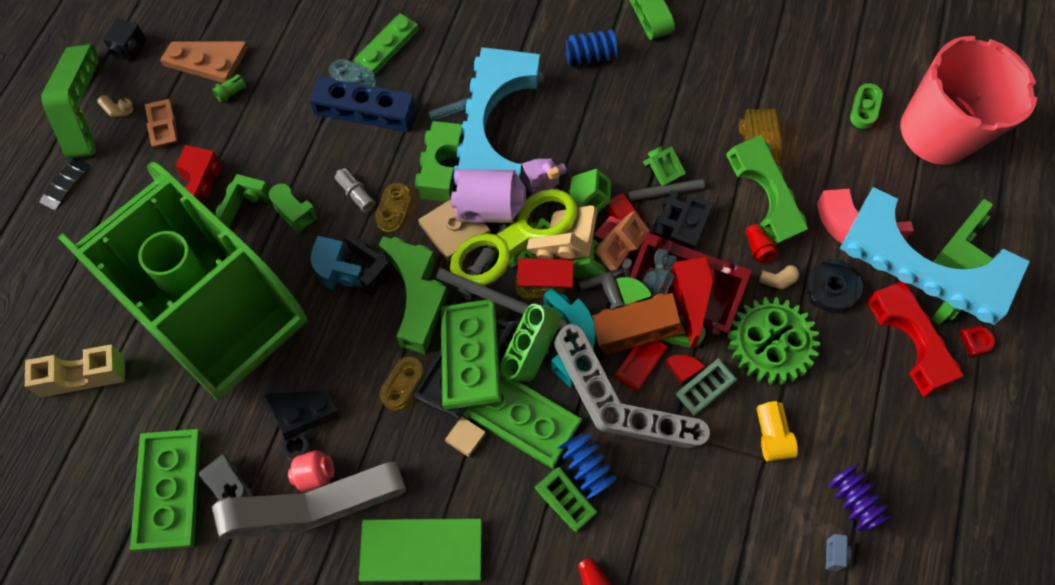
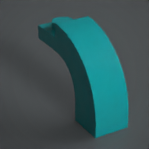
(574, 314)

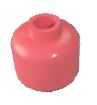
(311, 471)

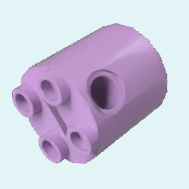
(487, 195)

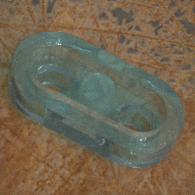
(351, 72)

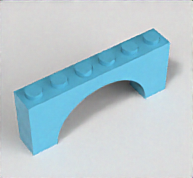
(496, 77)
(979, 291)

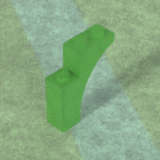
(423, 296)

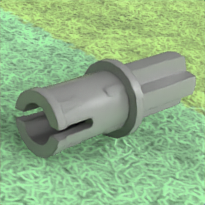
(355, 190)

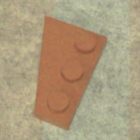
(205, 59)

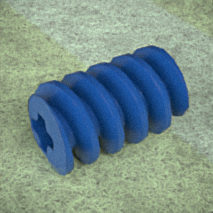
(591, 47)
(588, 464)

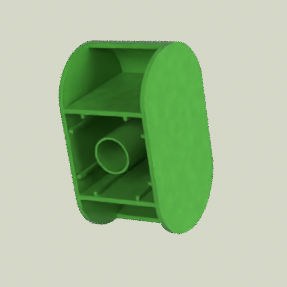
(191, 283)

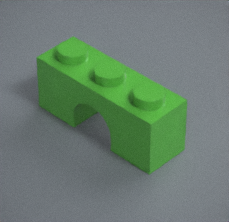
(442, 143)

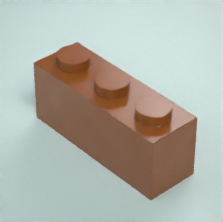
(638, 323)

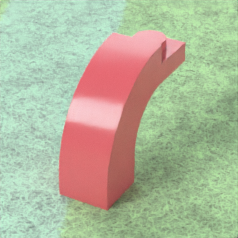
(839, 213)

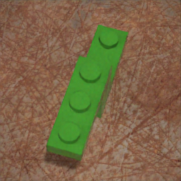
(962, 254)

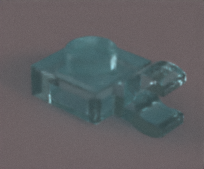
(660, 278)

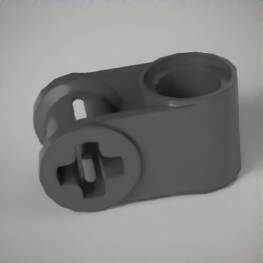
(224, 479)

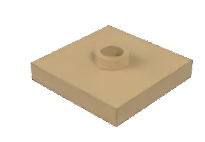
(446, 231)

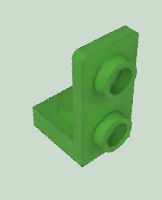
(241, 187)

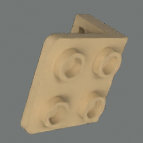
(572, 244)

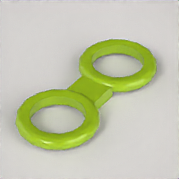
(515, 237)

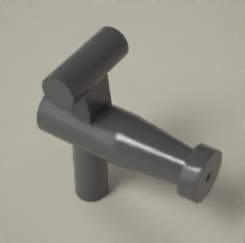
(609, 283)

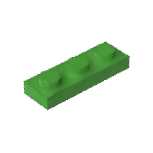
(387, 43)

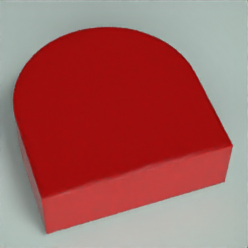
(977, 340)

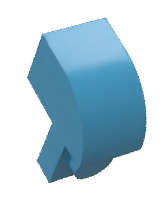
(329, 264)

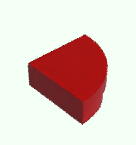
(684, 367)

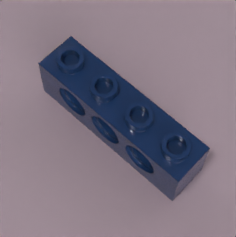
(362, 104)

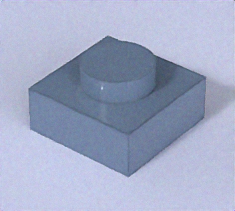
(837, 552)

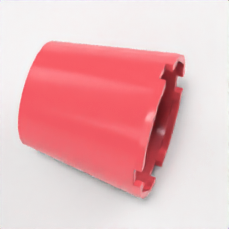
(967, 100)

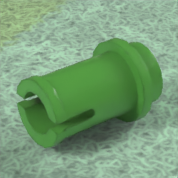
(229, 88)

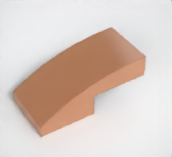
(161, 123)
(621, 240)

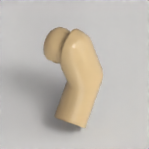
(780, 280)

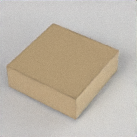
(465, 436)

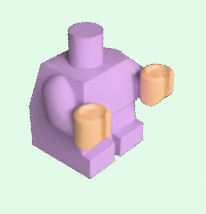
(541, 175)

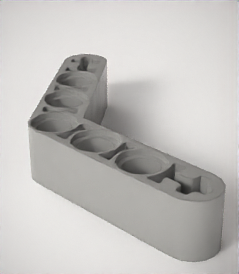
(609, 401)
(305, 511)

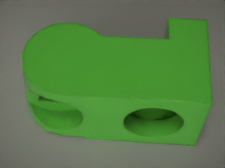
(293, 212)

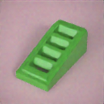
(565, 483)

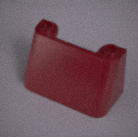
(724, 293)

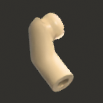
(115, 110)

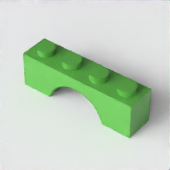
(754, 161)
(587, 190)

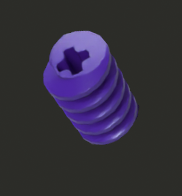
(859, 498)

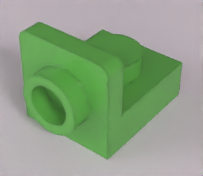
(665, 164)

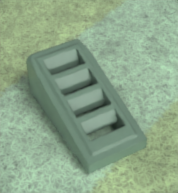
(716, 366)

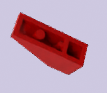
(693, 287)

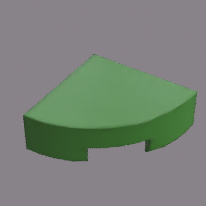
(632, 290)

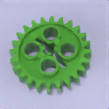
(791, 359)

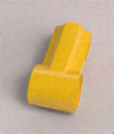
(776, 441)

